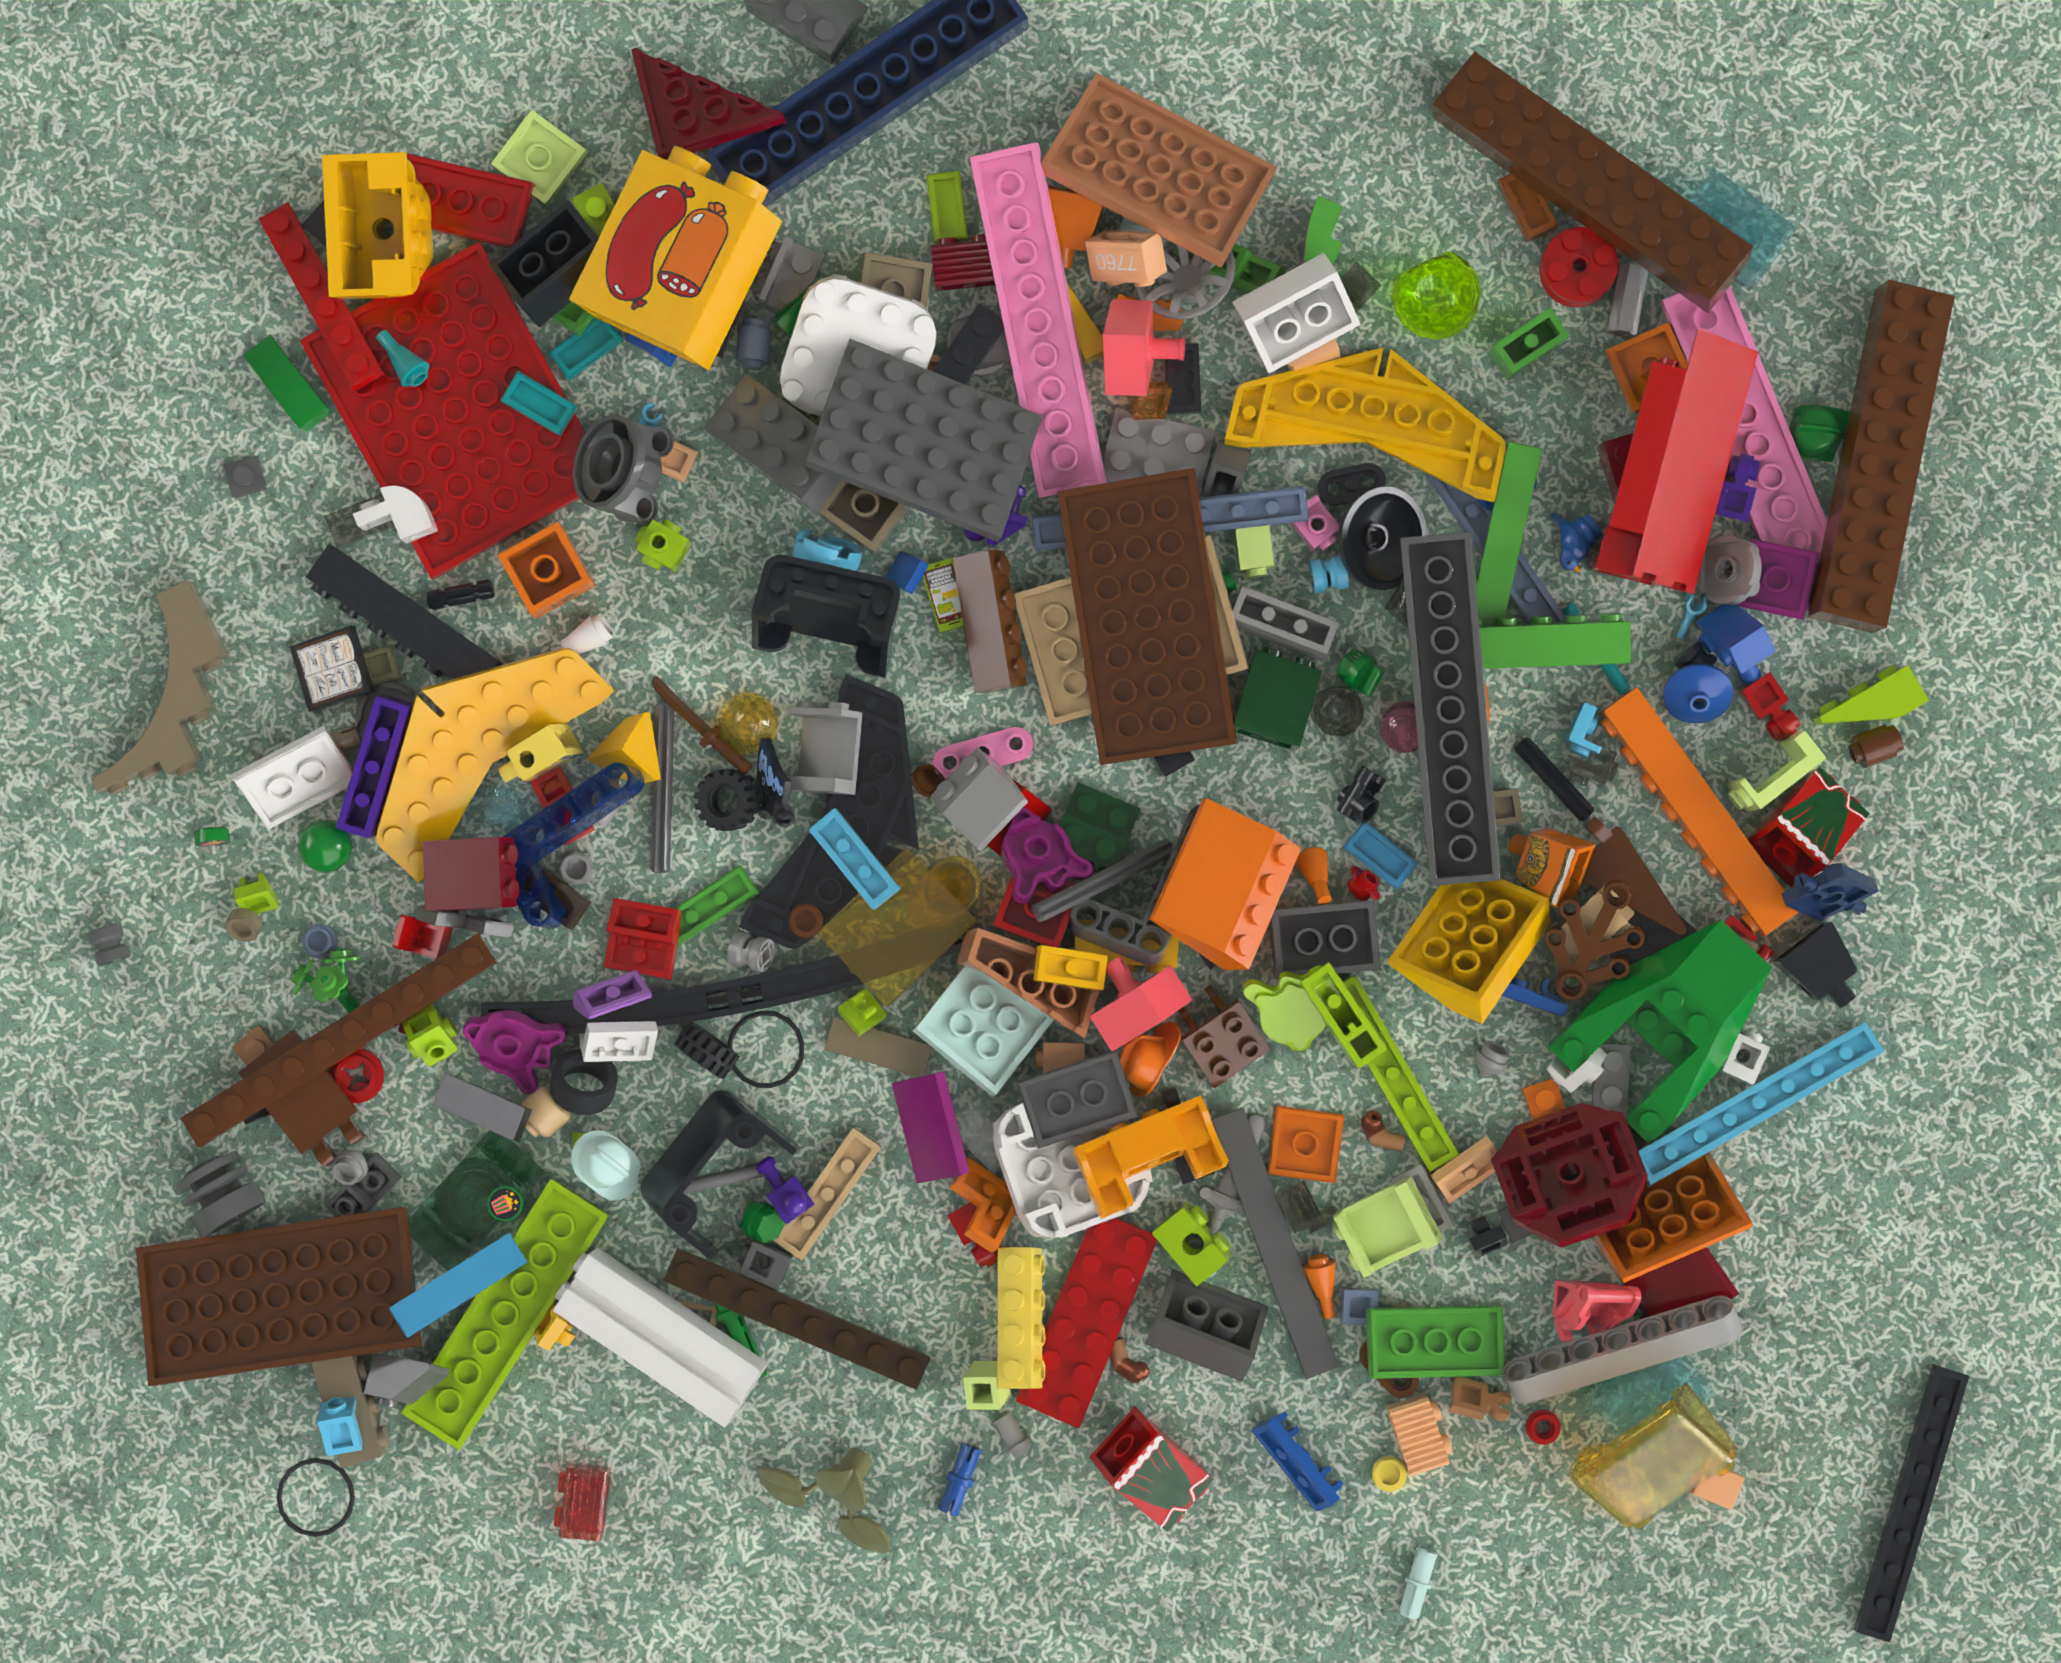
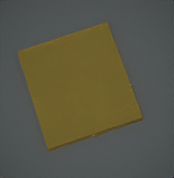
(903, 935)

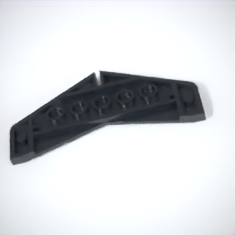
(877, 811)

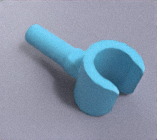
(645, 420)
(1692, 611)

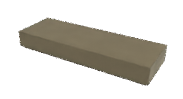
(879, 1048)

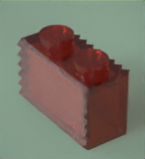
(583, 1503)

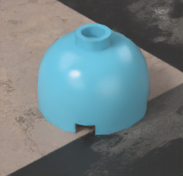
(827, 550)

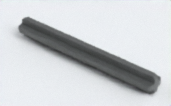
(662, 789)
(1102, 880)

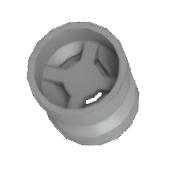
(749, 951)

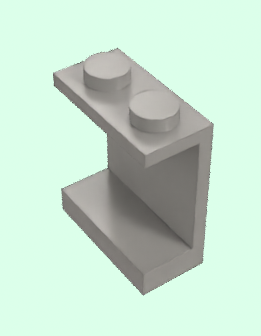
(827, 748)

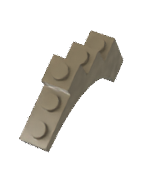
(185, 698)

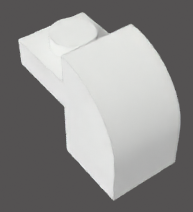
(405, 508)

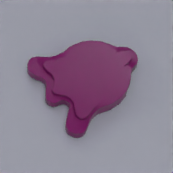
(1039, 854)
(514, 1045)

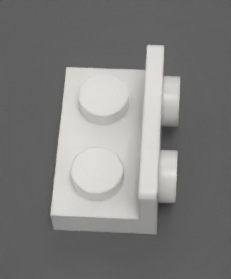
(618, 1041)

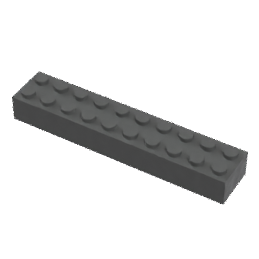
(1450, 708)

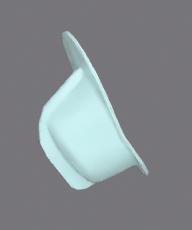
(605, 1165)

